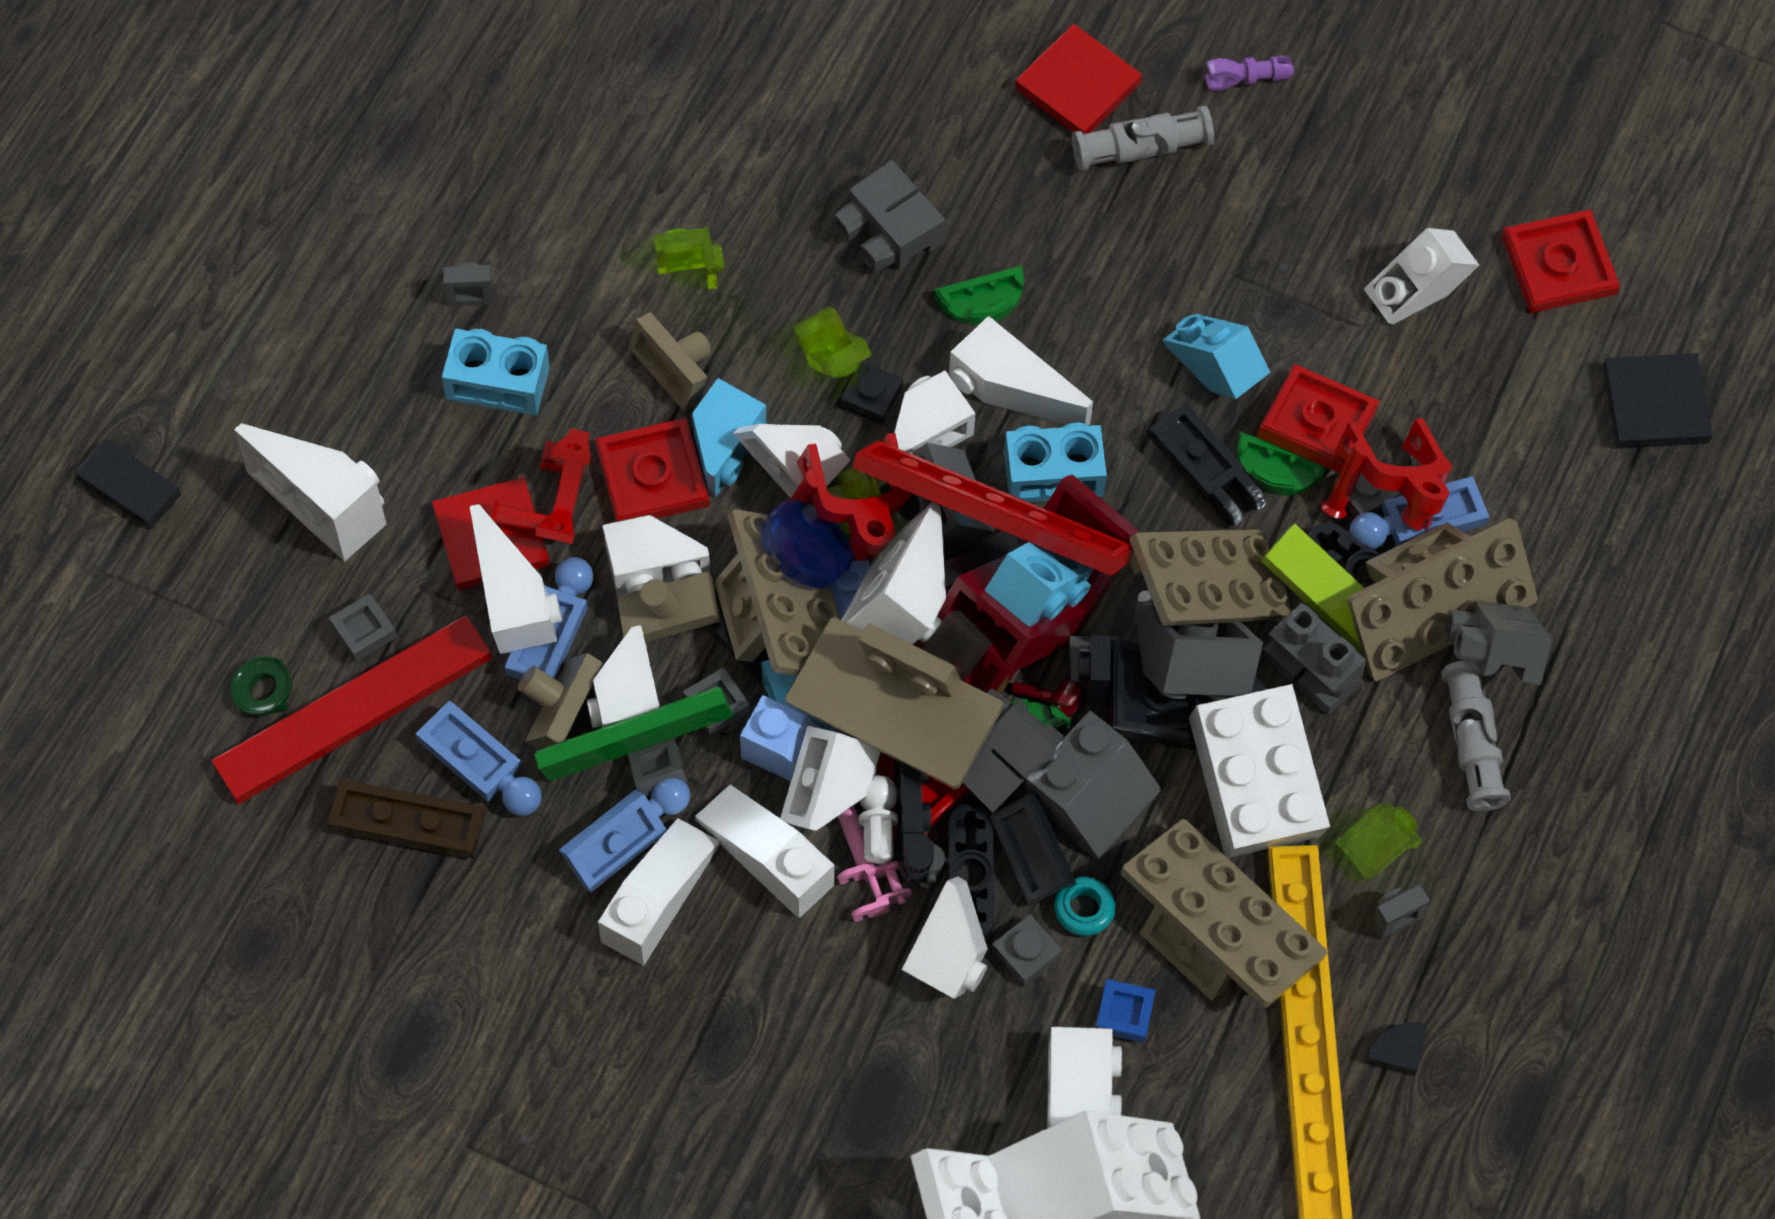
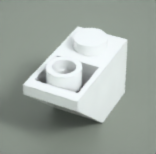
(1421, 274)
(650, 550)

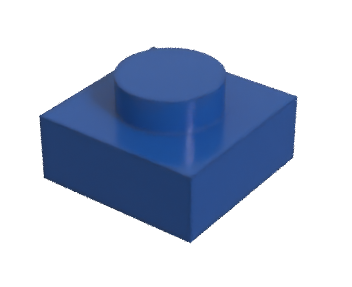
(1126, 1010)

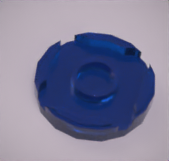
(806, 545)

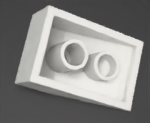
(317, 486)
(905, 582)

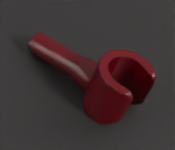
(1065, 697)

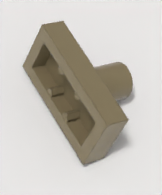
(671, 360)
(670, 606)
(559, 698)

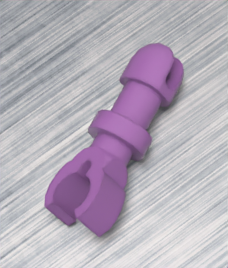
(1229, 73)

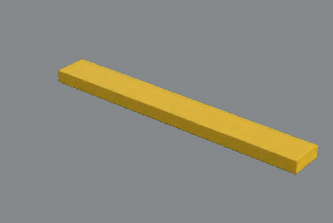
(1311, 1047)

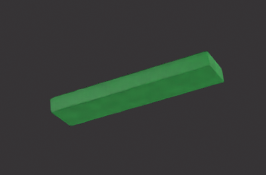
(633, 734)

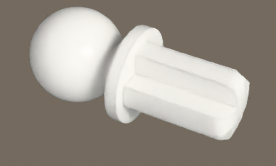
(878, 819)

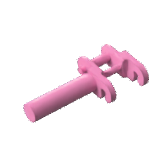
(868, 871)

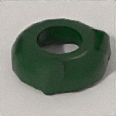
(250, 674)

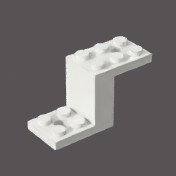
(1074, 1170)

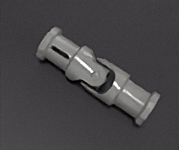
(1149, 138)
(1475, 736)

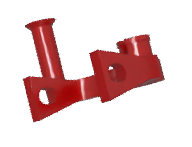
(570, 460)
(1420, 485)
(867, 518)

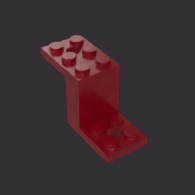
(1013, 641)

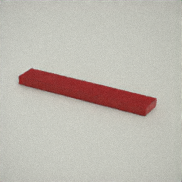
(994, 507)
(351, 709)

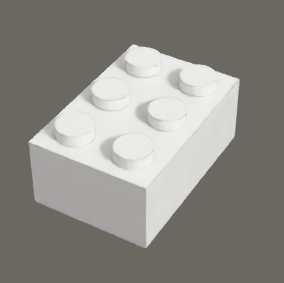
(1259, 771)

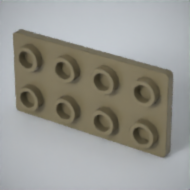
(1209, 576)
(1423, 578)
(766, 606)
(895, 700)
(1217, 919)

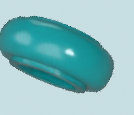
(1085, 925)

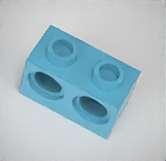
(492, 381)
(1052, 449)
(1038, 583)

